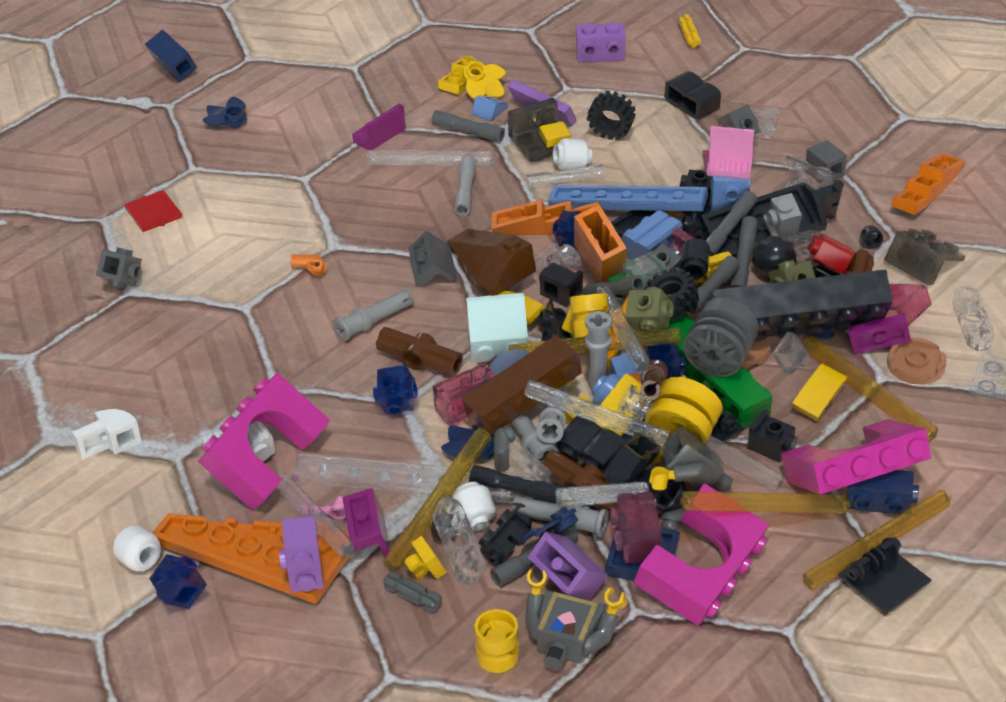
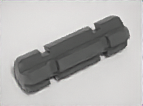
(412, 591)

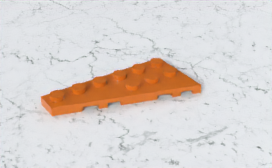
(243, 550)

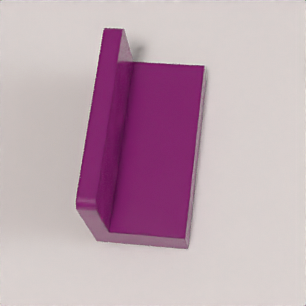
(381, 128)
(879, 334)
(366, 521)

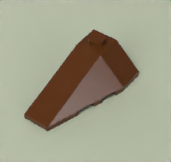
(493, 258)

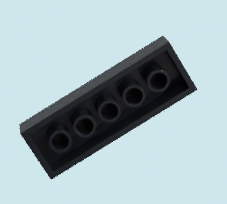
(815, 303)

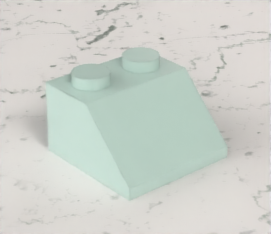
(495, 324)

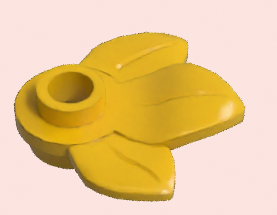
(485, 81)

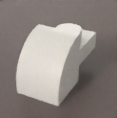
(112, 430)

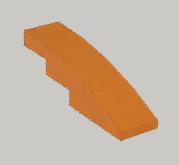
(928, 183)
(531, 217)

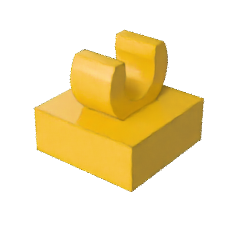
(424, 560)

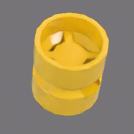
(584, 305)
(497, 640)

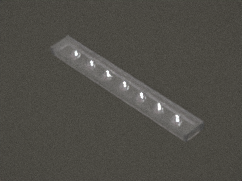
(382, 475)

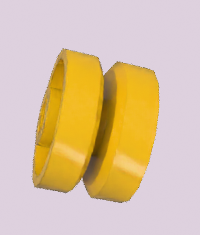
(686, 405)

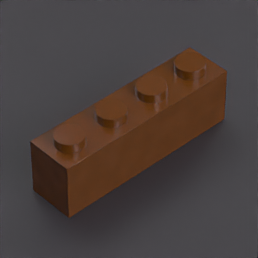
(503, 396)

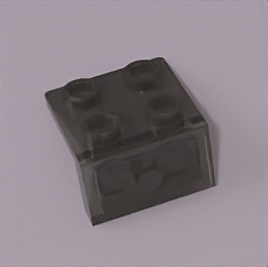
(524, 128)
(921, 254)

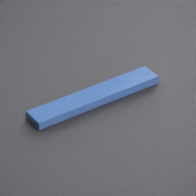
(632, 197)

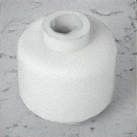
(571, 154)
(477, 504)
(137, 548)

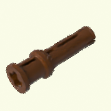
(653, 379)

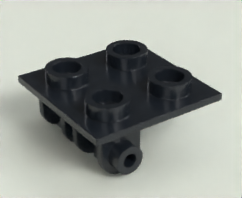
(885, 576)

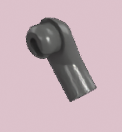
(501, 447)
(672, 518)

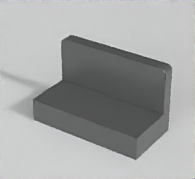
(431, 257)

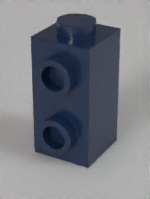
(171, 55)
(884, 493)

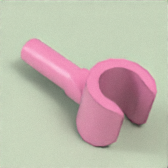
(337, 510)

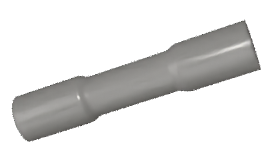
(464, 196)

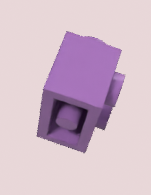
(600, 42)
(567, 566)

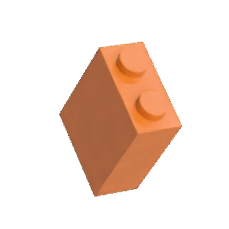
(599, 243)

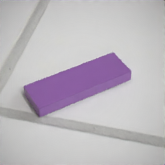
(528, 95)

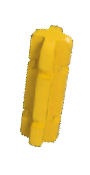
(689, 31)

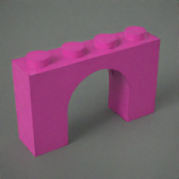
(887, 448)
(230, 454)
(695, 590)

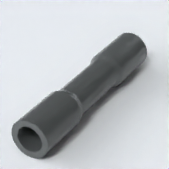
(453, 122)
(738, 212)
(746, 241)
(719, 276)
(618, 287)
(518, 564)

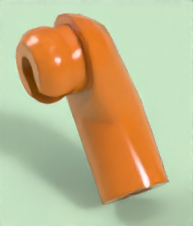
(311, 262)

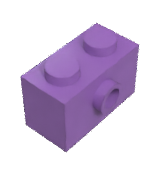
(301, 554)

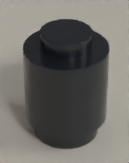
(695, 257)

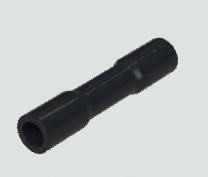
(498, 480)

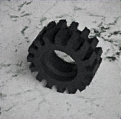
(615, 104)
(682, 285)

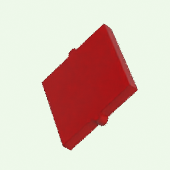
(153, 211)

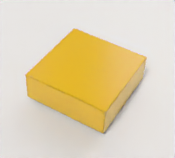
(553, 133)

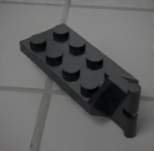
(812, 203)

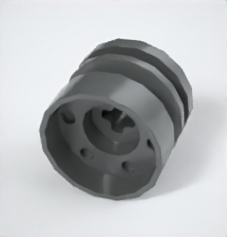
(721, 337)

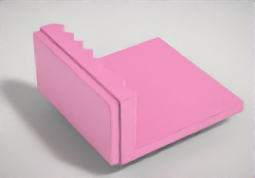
(730, 152)

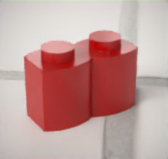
(830, 253)

